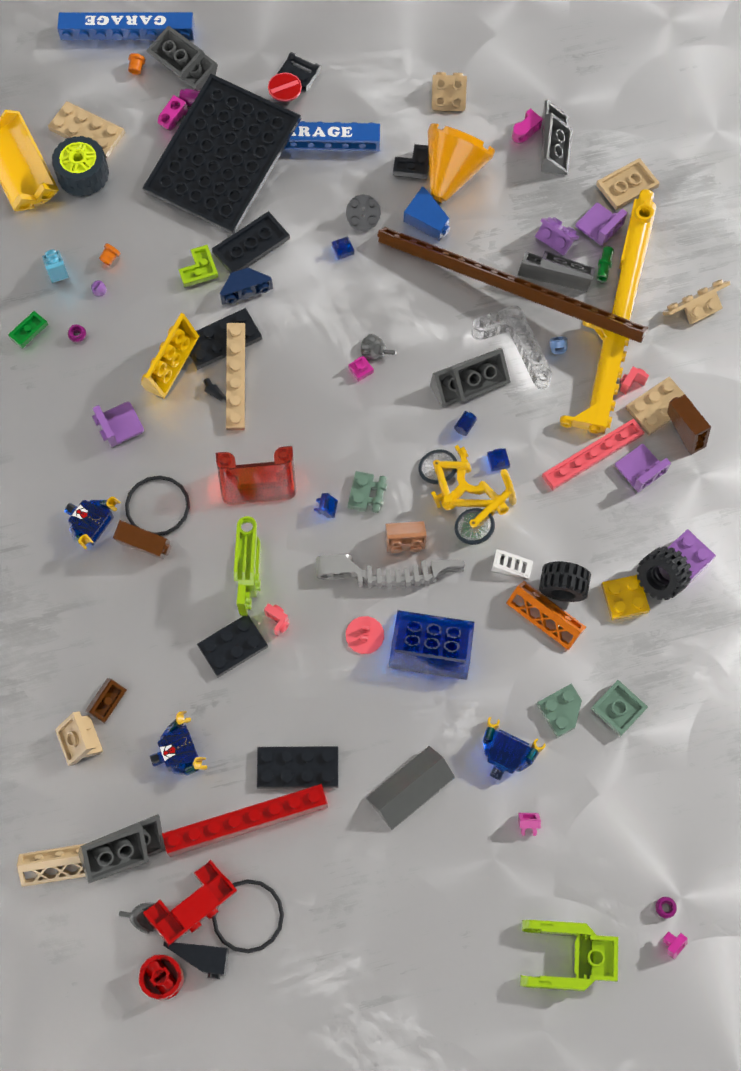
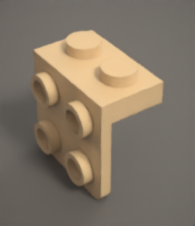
(449, 92)

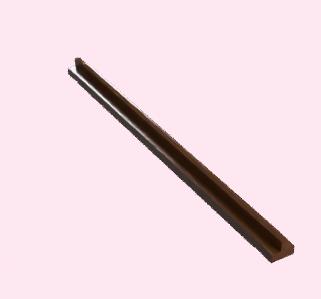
(513, 284)

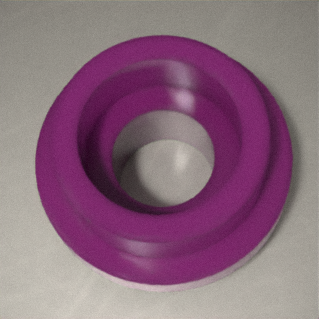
(76, 329)
(672, 907)

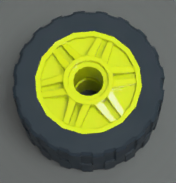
(80, 166)

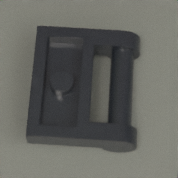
(305, 77)

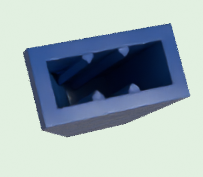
(427, 215)

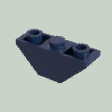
(244, 284)

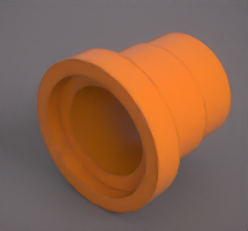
(136, 62)
(109, 254)

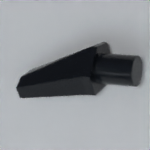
(213, 390)

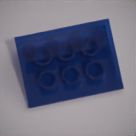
(431, 645)

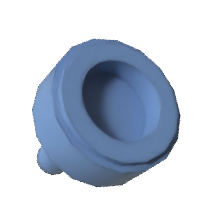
(558, 342)

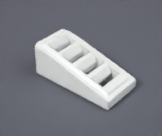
(510, 571)

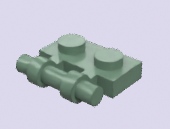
(361, 490)

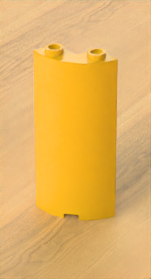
(22, 167)

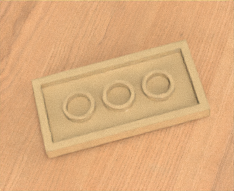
(78, 122)

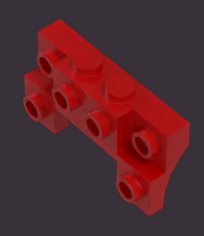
(193, 909)

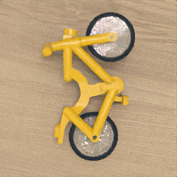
(475, 524)

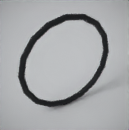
(156, 478)
(243, 950)

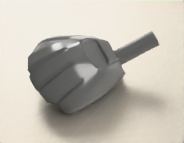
(374, 348)
(138, 919)

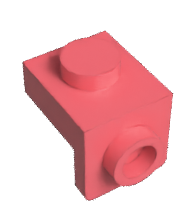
(635, 374)
(276, 614)

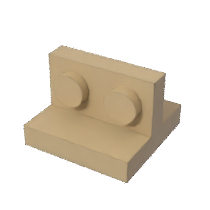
(78, 738)

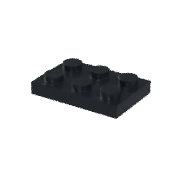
(232, 645)

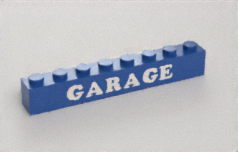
(123, 25)
(335, 136)

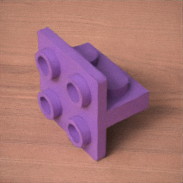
(556, 235)

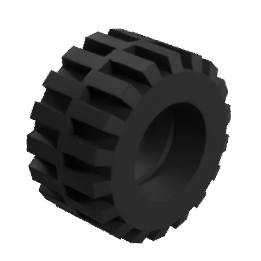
(673, 564)
(565, 581)

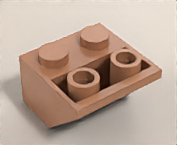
(405, 537)

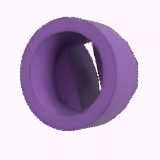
(100, 290)

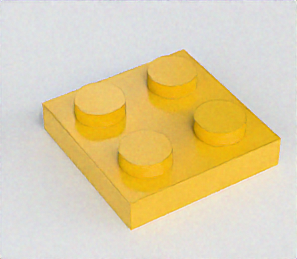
(625, 597)

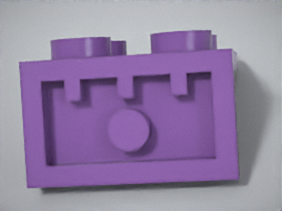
(601, 223)
(642, 467)

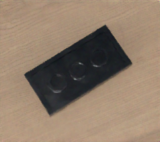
(251, 243)
(213, 338)
(297, 767)

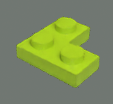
(202, 270)

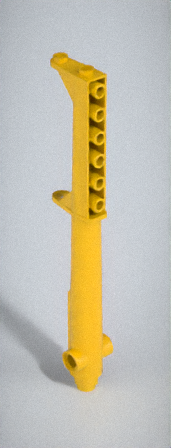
(596, 417)

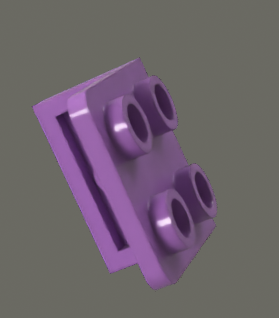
(118, 423)

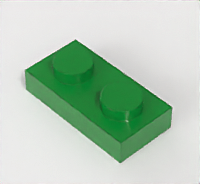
(28, 329)

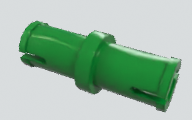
(605, 264)

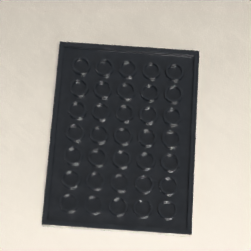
(222, 153)

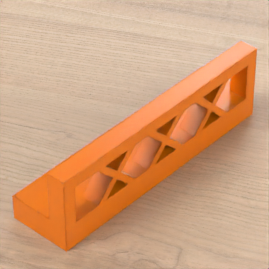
(551, 611)

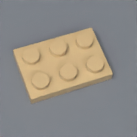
(626, 183)
(652, 406)

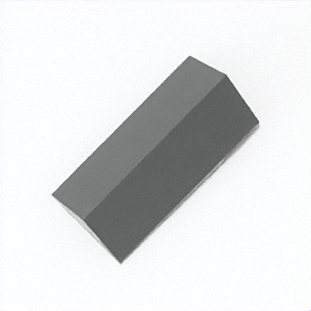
(182, 58)
(555, 140)
(557, 270)
(470, 378)
(411, 787)
(122, 849)

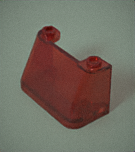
(258, 480)

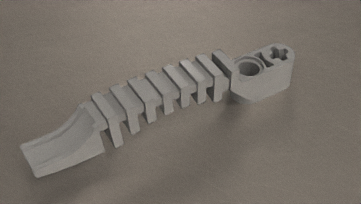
(343, 567)

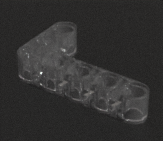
(520, 340)

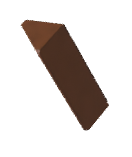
(106, 700)

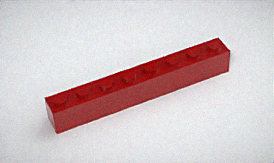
(244, 820)

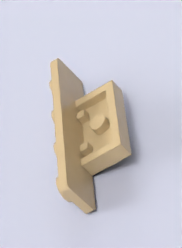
(701, 304)

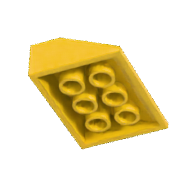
(170, 358)

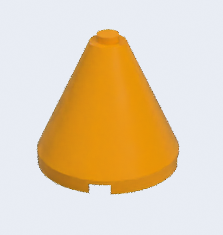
(453, 160)

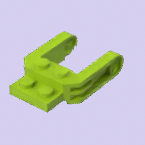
(247, 565)
(593, 956)

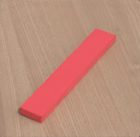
(592, 454)

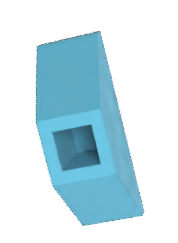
(55, 265)

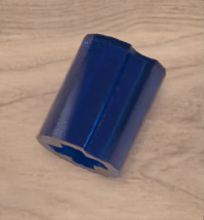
(465, 423)

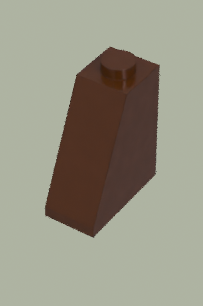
(689, 424)
(142, 540)

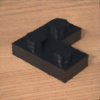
(415, 166)

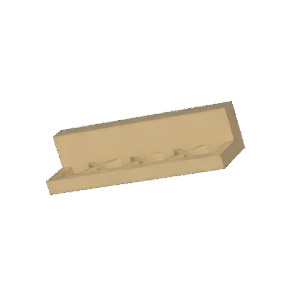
(50, 859)

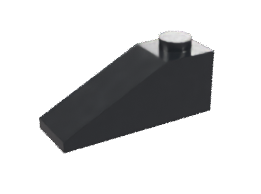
(207, 959)

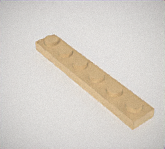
(235, 377)

